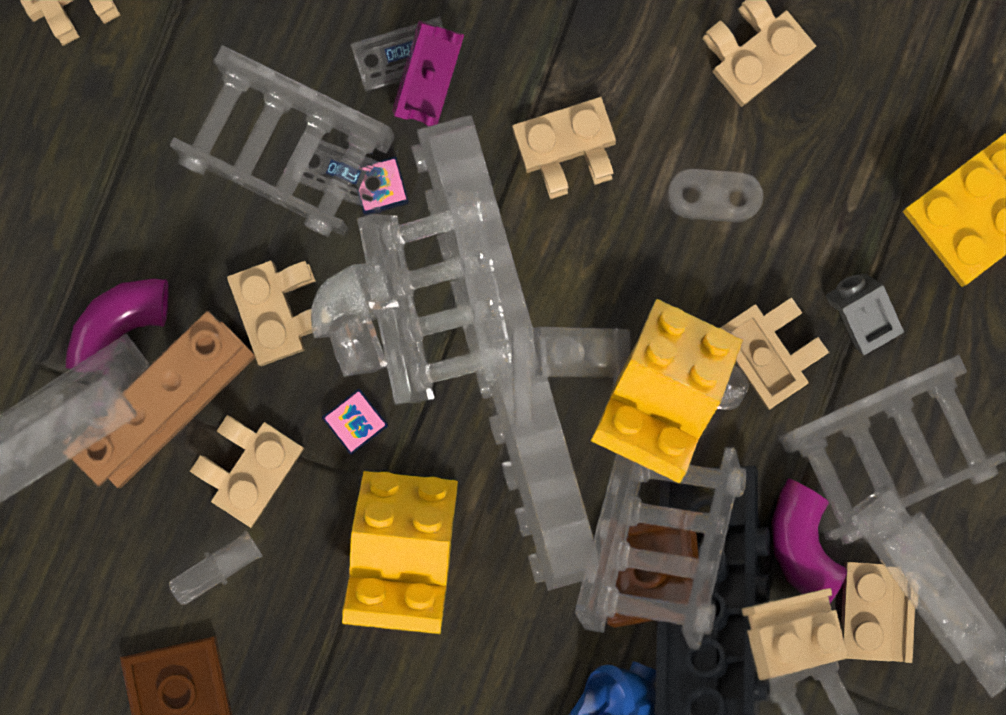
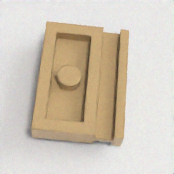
(876, 615)
(794, 634)

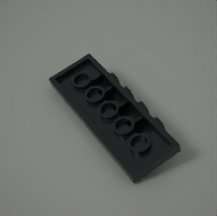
(723, 672)

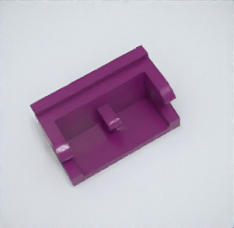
(427, 73)

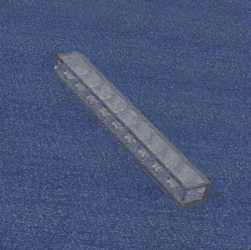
(538, 452)

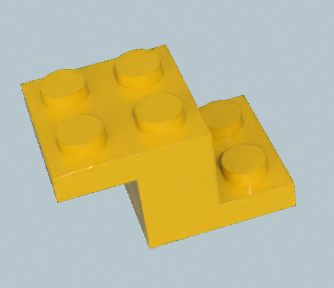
(967, 214)
(668, 391)
(400, 552)

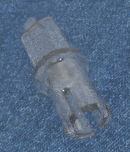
(215, 568)

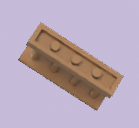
(167, 399)

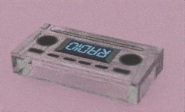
(384, 57)
(368, 185)

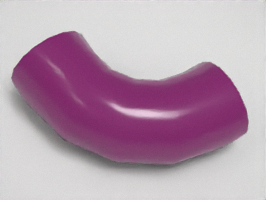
(115, 314)
(797, 541)

